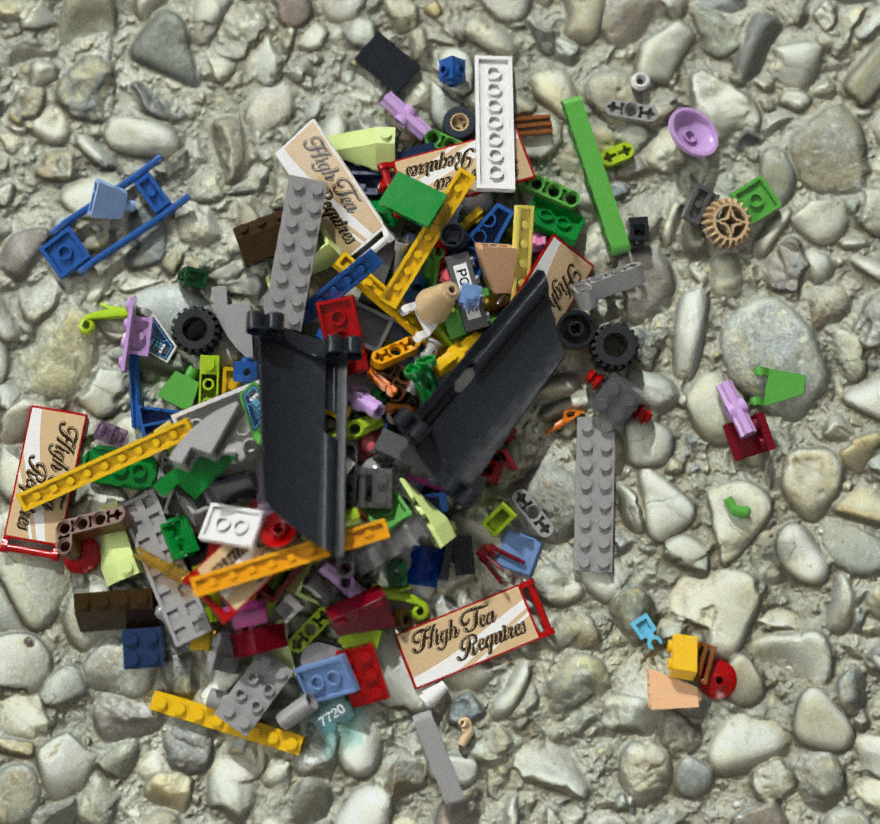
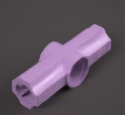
(405, 116)
(361, 400)
(736, 409)
(328, 570)

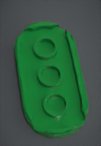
(135, 476)

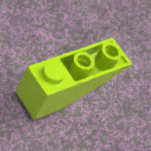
(209, 377)

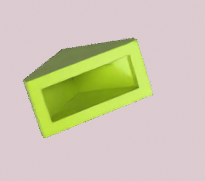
(499, 519)

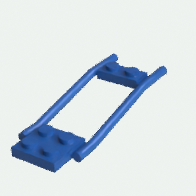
(68, 252)

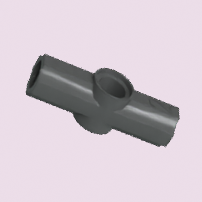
(325, 593)

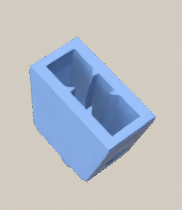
(109, 201)

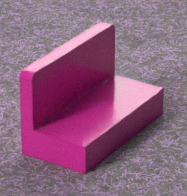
(251, 614)

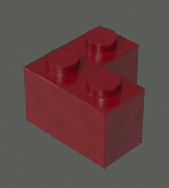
(257, 640)

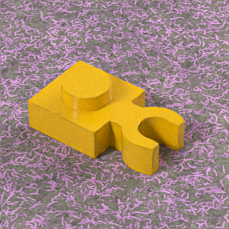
(473, 219)

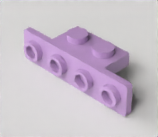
(137, 335)

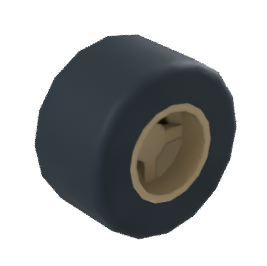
(459, 117)

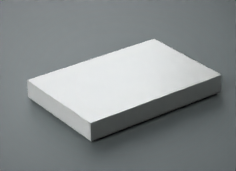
(232, 526)

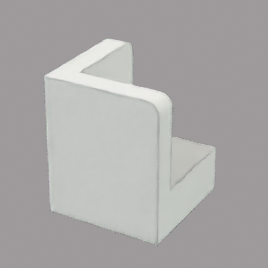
(289, 607)

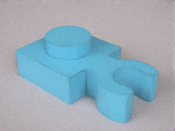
(644, 628)

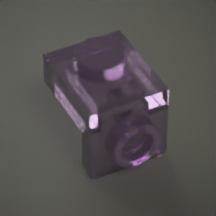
(110, 434)

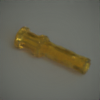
(169, 570)

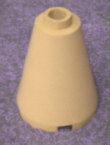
(436, 302)

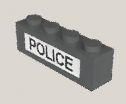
(461, 271)

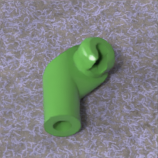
(736, 510)

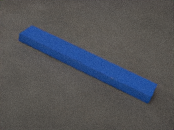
(342, 283)

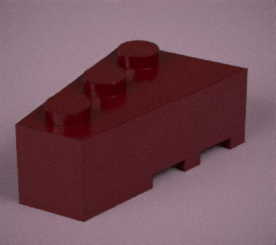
(361, 613)

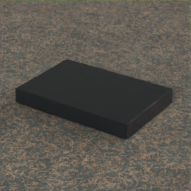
(387, 63)

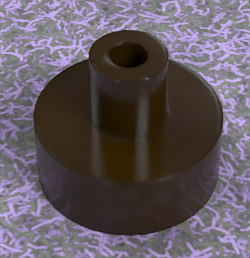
(403, 618)

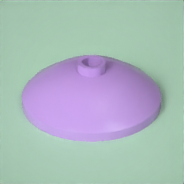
(693, 132)

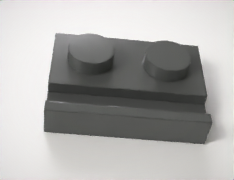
(698, 201)

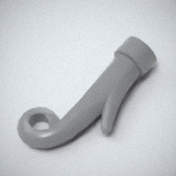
(401, 248)

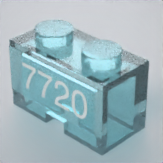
(327, 717)

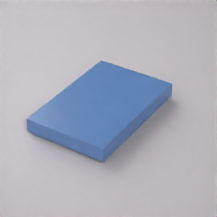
(327, 678)

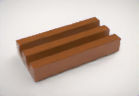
(533, 125)
(702, 661)

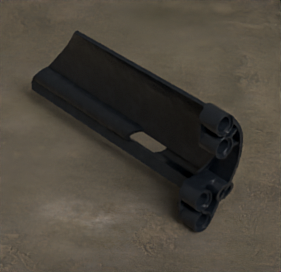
(512, 364)
(299, 459)

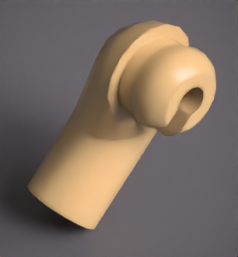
(467, 731)

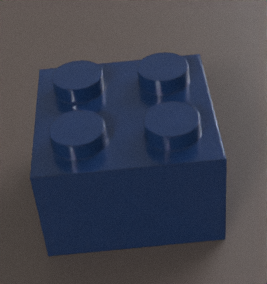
(144, 647)

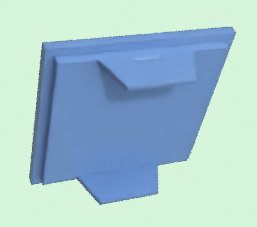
(521, 547)

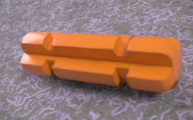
(382, 383)

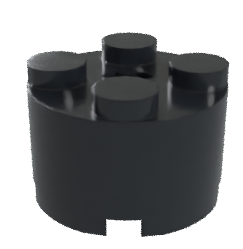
(585, 326)

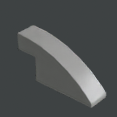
(233, 320)
(208, 437)

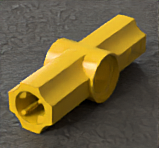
(454, 355)

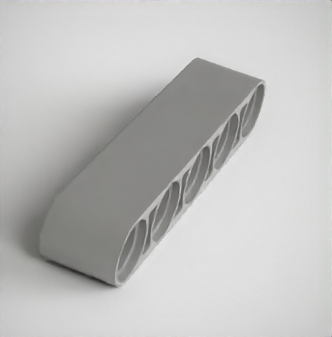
(438, 758)

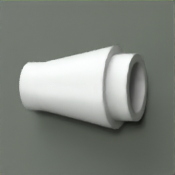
(432, 695)

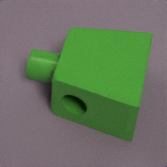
(181, 389)

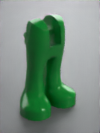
(423, 367)

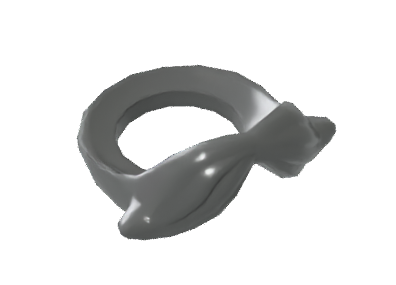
(369, 579)

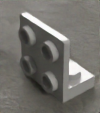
(222, 654)

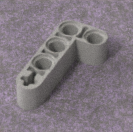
(607, 284)

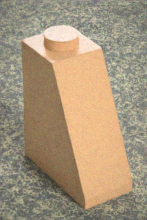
(497, 266)
(670, 692)

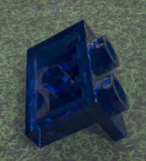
(424, 566)

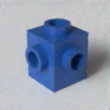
(452, 71)
(240, 375)

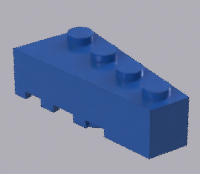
(490, 230)

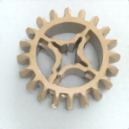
(740, 220)

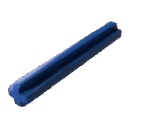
(135, 389)

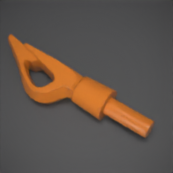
(565, 420)

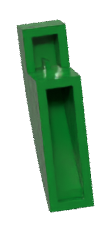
(198, 477)

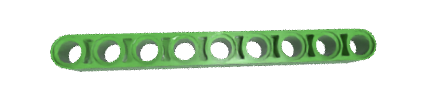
(595, 176)
(546, 184)

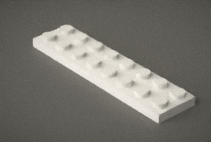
(494, 124)

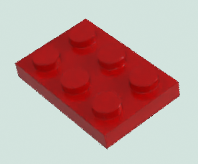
(368, 674)

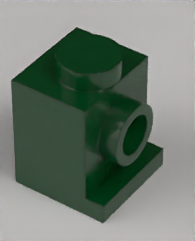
(394, 581)

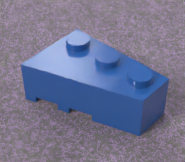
(153, 417)

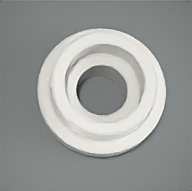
(640, 76)

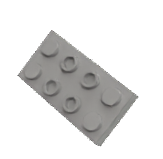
(254, 693)

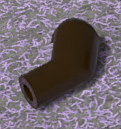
(499, 302)

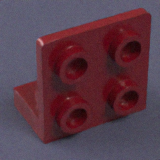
(752, 445)
(508, 462)

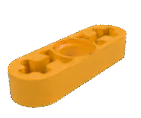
(391, 359)

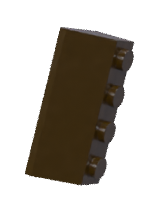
(259, 238)
(115, 609)

